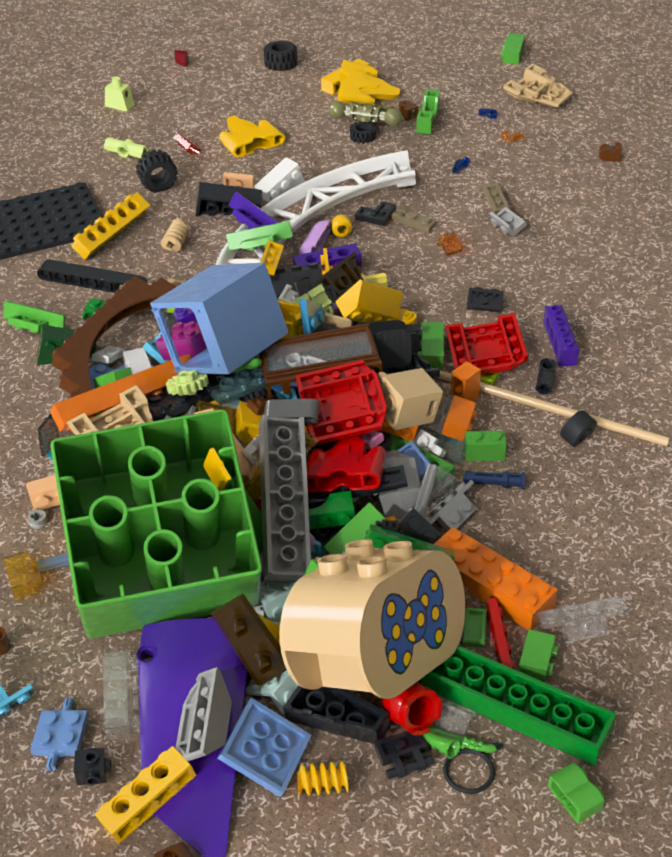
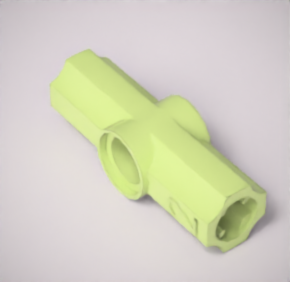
(125, 148)

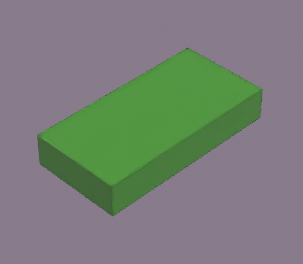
(474, 627)

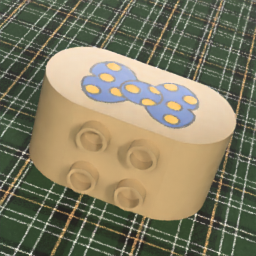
(373, 618)

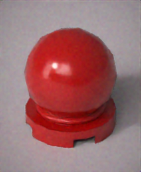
(414, 708)

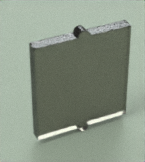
(47, 433)

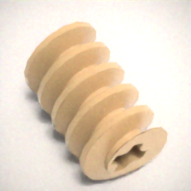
(175, 236)

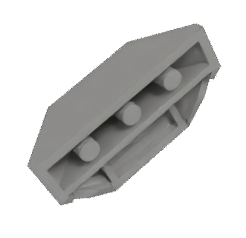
(400, 500)
(204, 716)

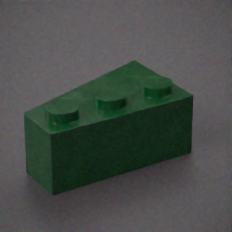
(50, 339)

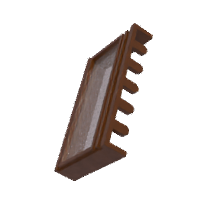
(315, 352)

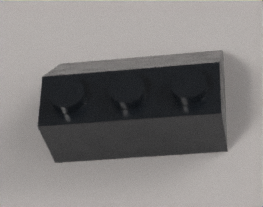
(285, 276)

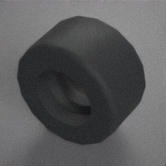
(578, 428)

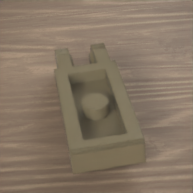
(413, 220)

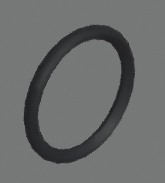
(475, 790)

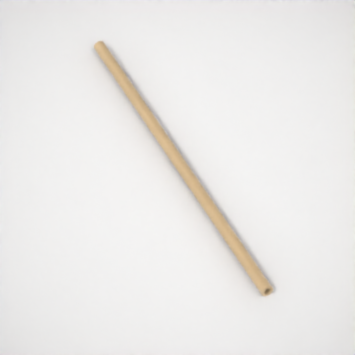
(565, 411)

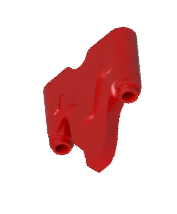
(345, 466)

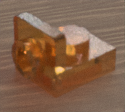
(449, 243)

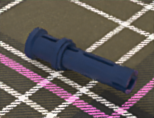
(505, 479)

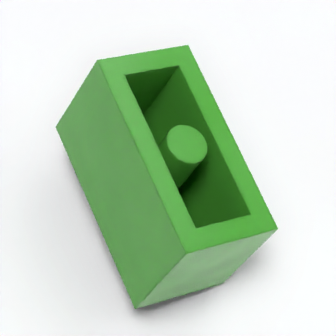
(485, 445)
(537, 655)

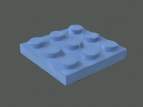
(265, 747)

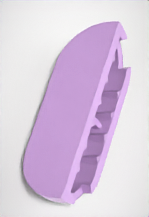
(316, 237)

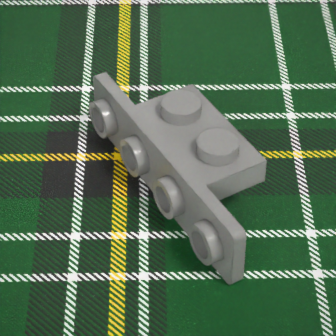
(456, 509)

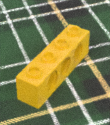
(143, 807)

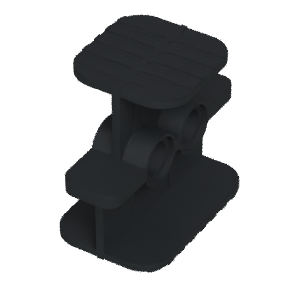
(394, 342)

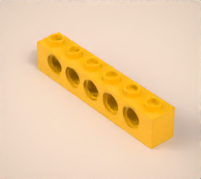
(110, 225)

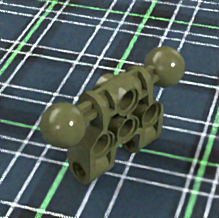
(366, 112)

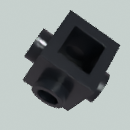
(91, 766)

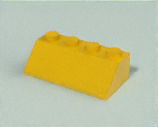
(370, 302)

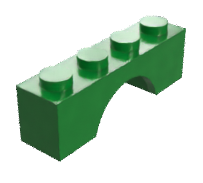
(334, 512)

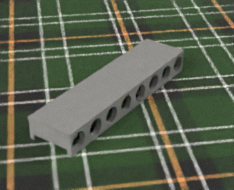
(284, 499)

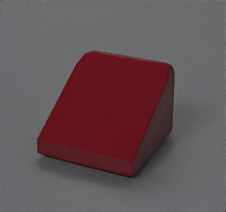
(181, 57)

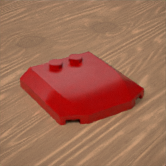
(488, 346)
(348, 398)

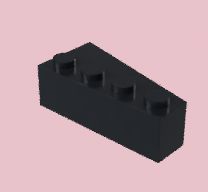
(216, 198)
(338, 713)

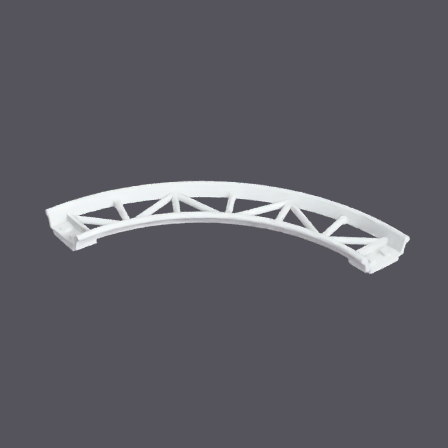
(393, 162)

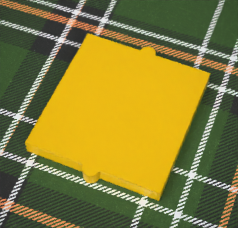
(216, 470)

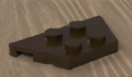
(342, 275)

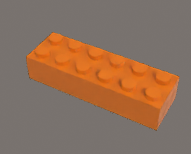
(495, 576)

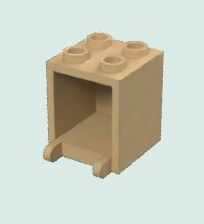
(410, 398)

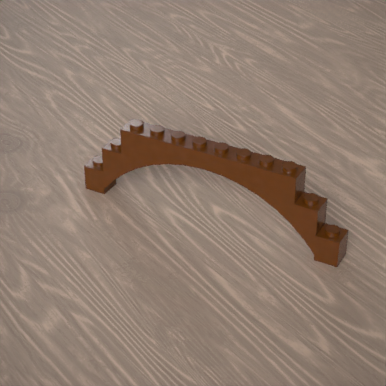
(74, 354)

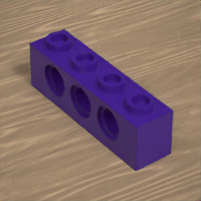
(334, 254)
(560, 335)

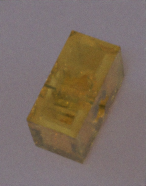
(21, 575)

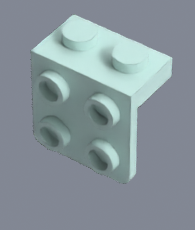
(273, 597)
(278, 689)

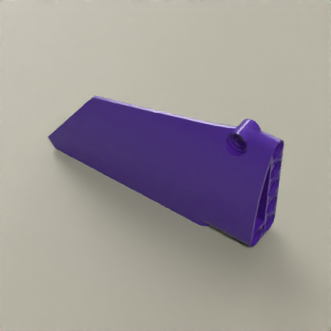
(178, 654)

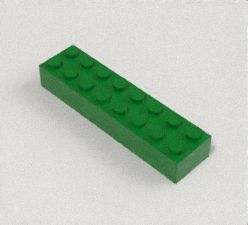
(523, 704)

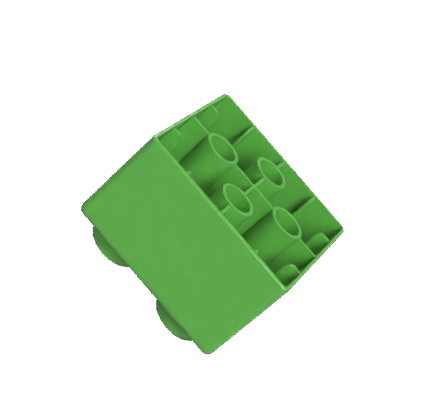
(149, 525)

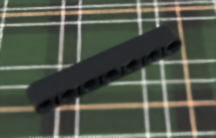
(84, 276)

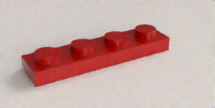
(498, 633)

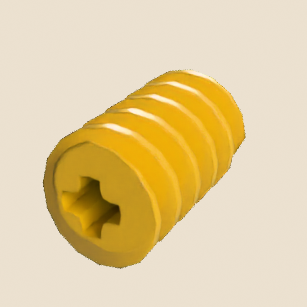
(322, 778)

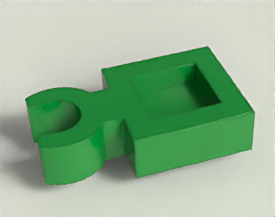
(91, 307)

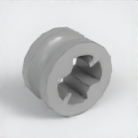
(37, 524)

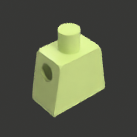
(118, 95)

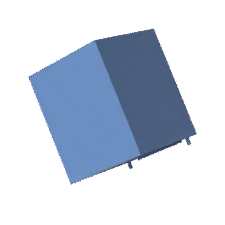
(234, 313)

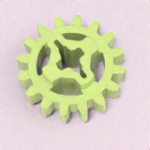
(187, 383)

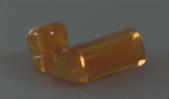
(514, 137)

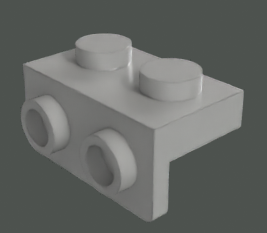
(507, 221)

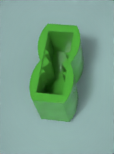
(576, 792)

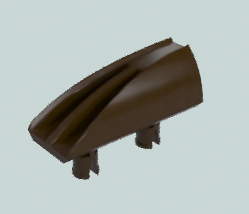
(250, 639)

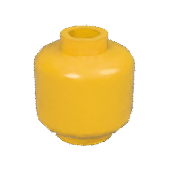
(341, 226)

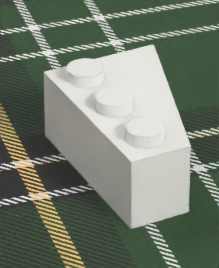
(280, 179)

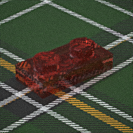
(183, 142)

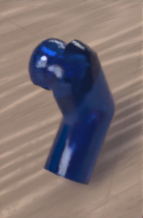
(491, 113)
(460, 164)

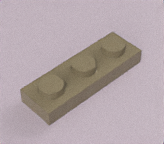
(495, 198)

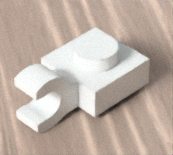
(428, 443)

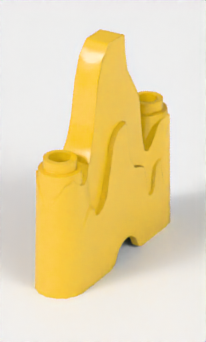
(362, 86)
(246, 136)

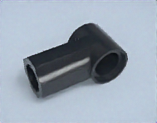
(545, 376)

